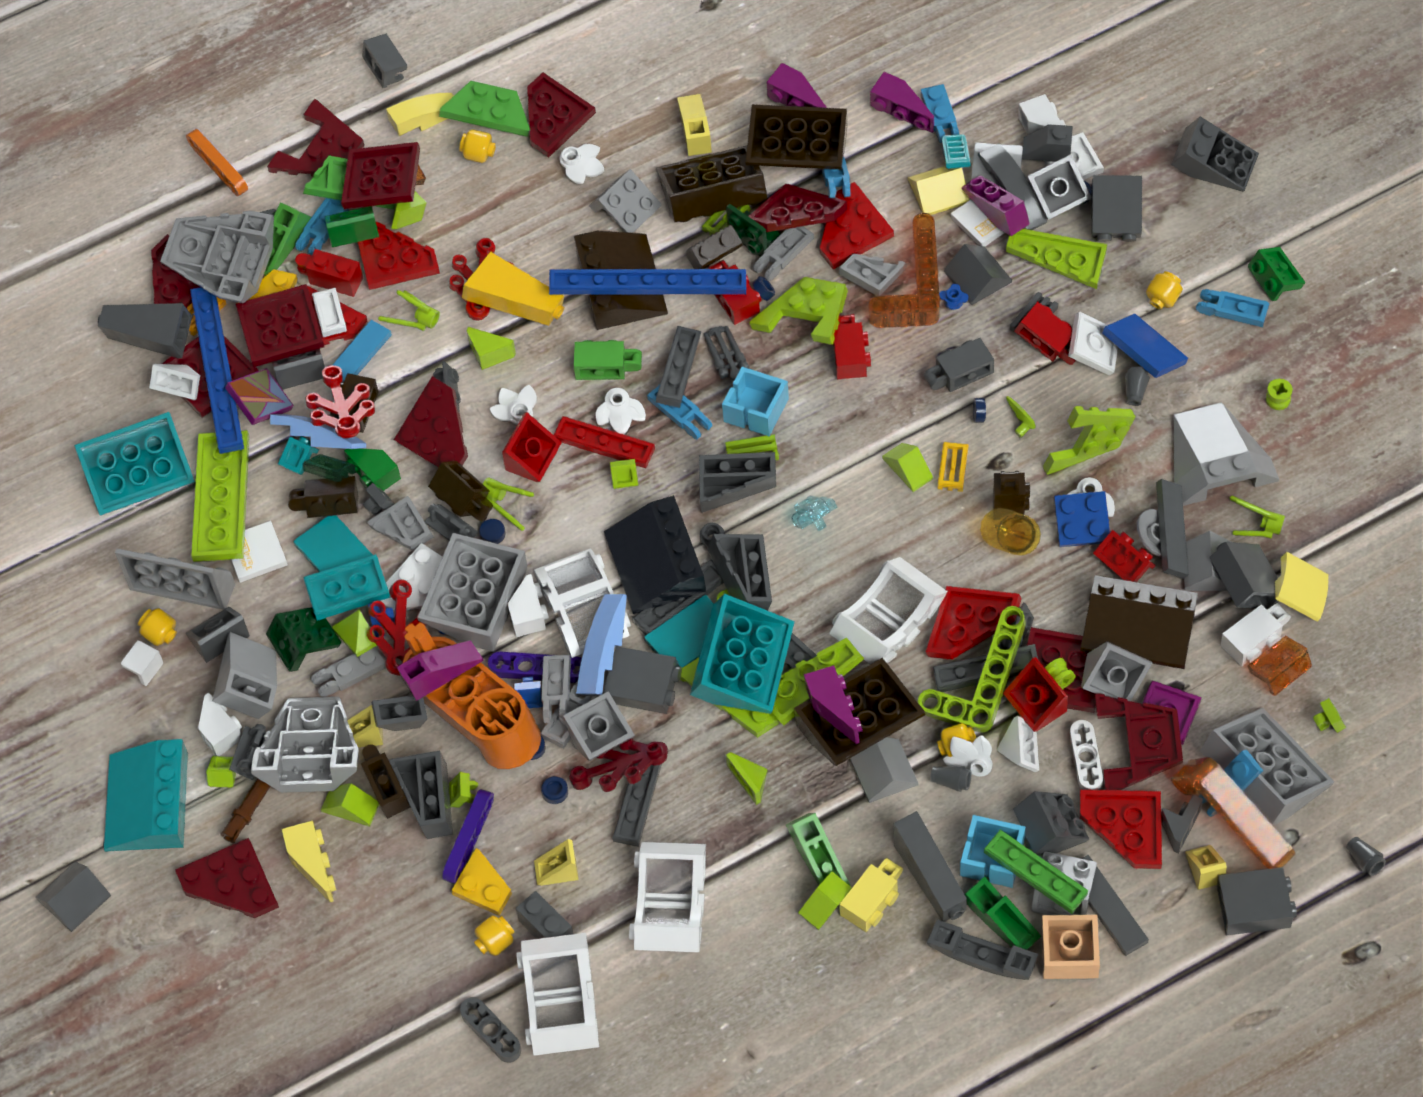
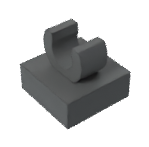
(378, 501)

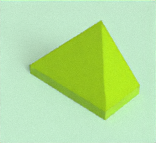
(354, 633)
(749, 775)

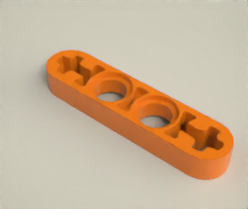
(217, 162)

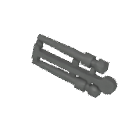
(719, 363)

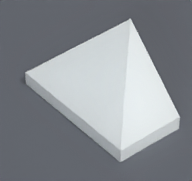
(175, 380)
(1020, 745)

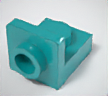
(296, 453)

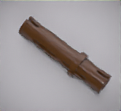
(242, 815)

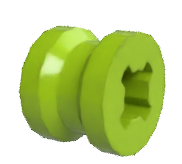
(1283, 398)
(1060, 673)

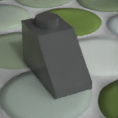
(1048, 143)
(399, 713)

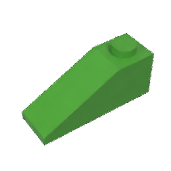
(286, 231)
(815, 847)

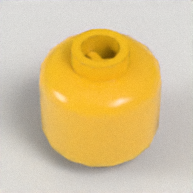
(477, 146)
(1164, 290)
(157, 627)
(960, 731)
(493, 935)

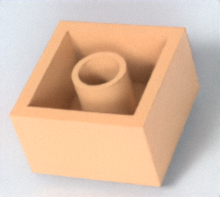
(1070, 946)

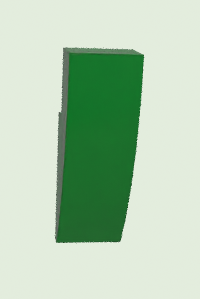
(1001, 915)

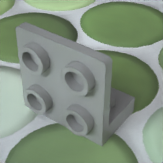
(627, 202)
(1077, 869)

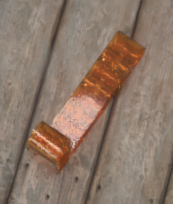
(925, 279)
(1209, 779)

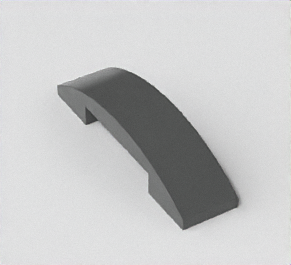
(1013, 180)
(982, 954)

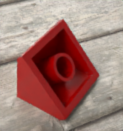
(530, 449)
(1036, 696)

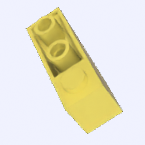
(694, 125)
(306, 855)

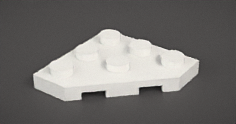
(419, 572)

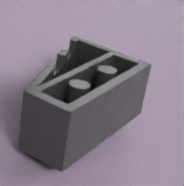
(734, 477)
(743, 566)
(427, 791)

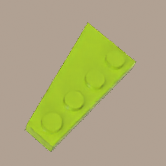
(1064, 255)
(792, 683)
(753, 721)

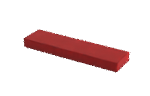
(604, 441)

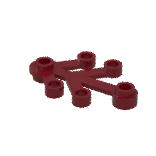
(621, 764)

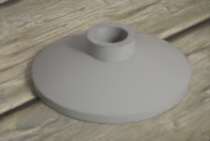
(1149, 531)

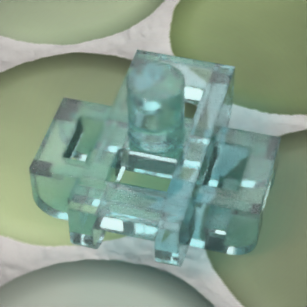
(813, 512)

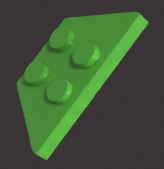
(487, 107)
(329, 180)

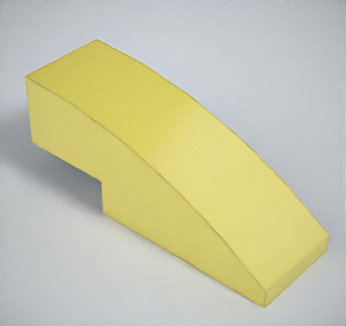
(417, 112)

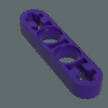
(536, 670)
(468, 835)

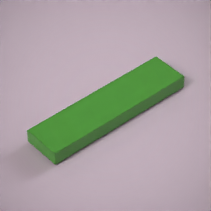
(1036, 871)

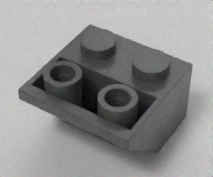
(1050, 822)

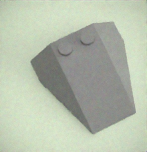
(222, 252)
(1216, 452)
(307, 747)

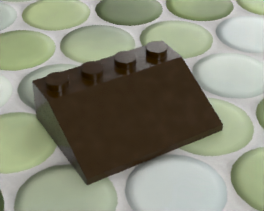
(797, 137)
(711, 184)
(618, 251)
(1140, 619)
(878, 701)

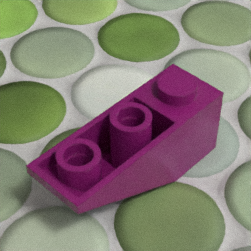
(792, 88)
(899, 100)
(999, 205)
(437, 667)
(829, 700)

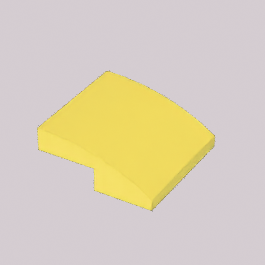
(1302, 586)

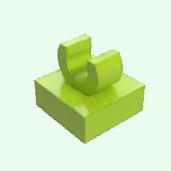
(624, 473)
(1329, 717)
(460, 789)

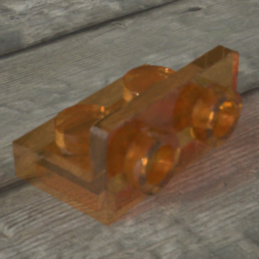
(1281, 664)

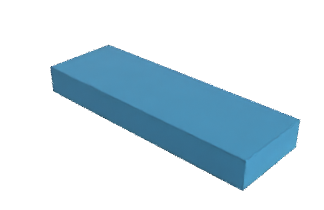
(362, 348)

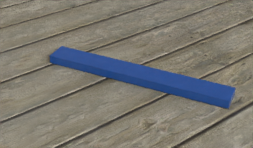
(647, 281)
(217, 370)

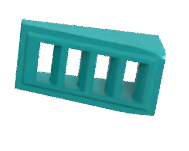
(955, 151)

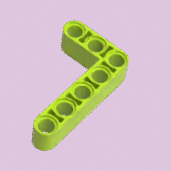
(986, 680)

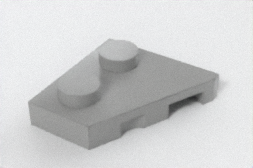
(871, 272)
(402, 524)

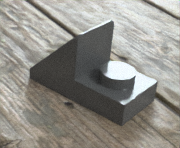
(1179, 826)

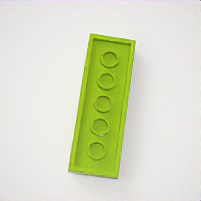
(219, 501)

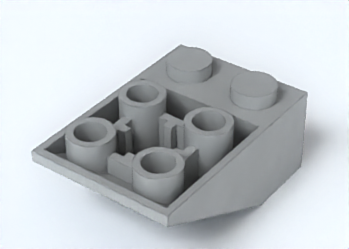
(246, 677)

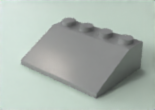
(176, 579)
(473, 590)
(1288, 775)

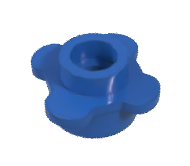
(953, 302)

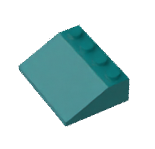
(134, 463)
(742, 656)
(147, 797)

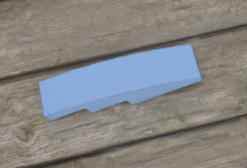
(320, 435)
(599, 647)

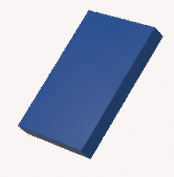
(1145, 345)

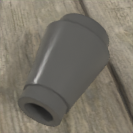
(1136, 385)
(953, 777)
(1367, 857)

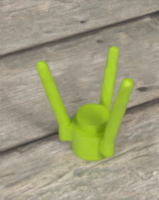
(424, 314)
(498, 492)
(1271, 521)

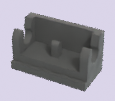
(383, 59)

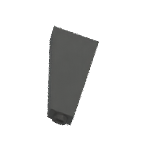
(148, 326)
(928, 867)

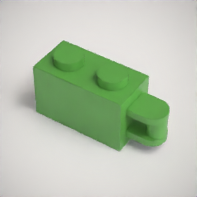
(604, 360)

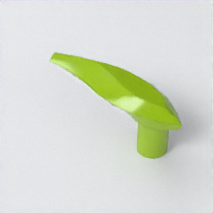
(1027, 422)

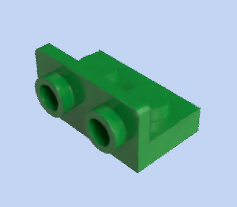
(1275, 272)

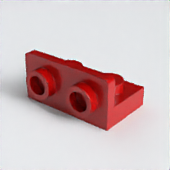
(1123, 557)

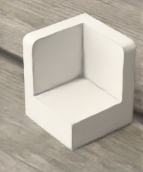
(143, 661)

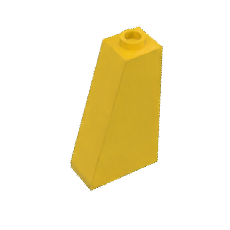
(512, 291)

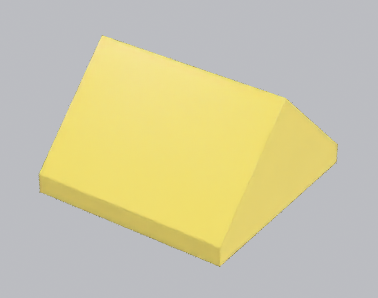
(939, 189)

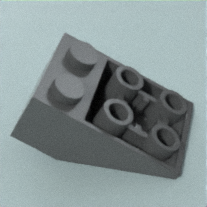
(1214, 156)

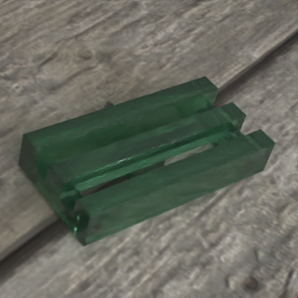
(329, 467)

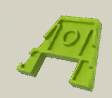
(807, 300)
(1101, 433)

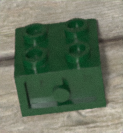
(749, 231)
(298, 634)

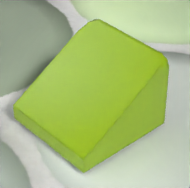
(218, 772)

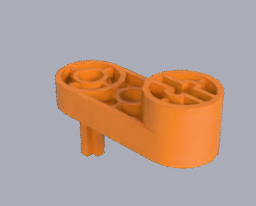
(492, 713)

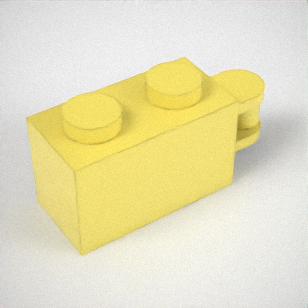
(871, 895)

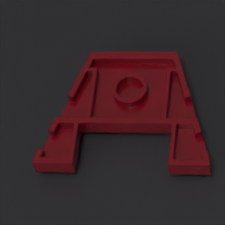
(331, 140)
(1151, 739)

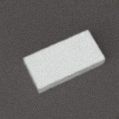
(329, 312)

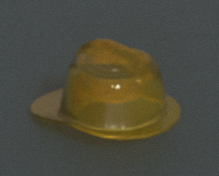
(1010, 531)

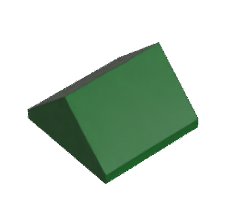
(351, 226)

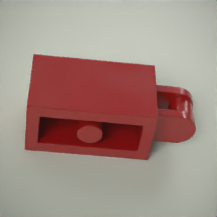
(330, 271)
(738, 306)
(1046, 333)
(850, 348)

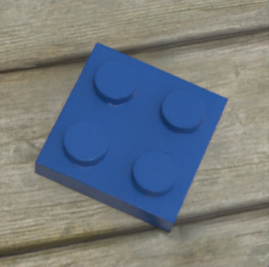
(1081, 518)

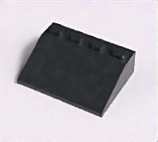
(655, 556)

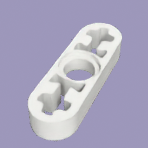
(1089, 746)

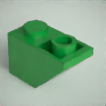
(373, 467)

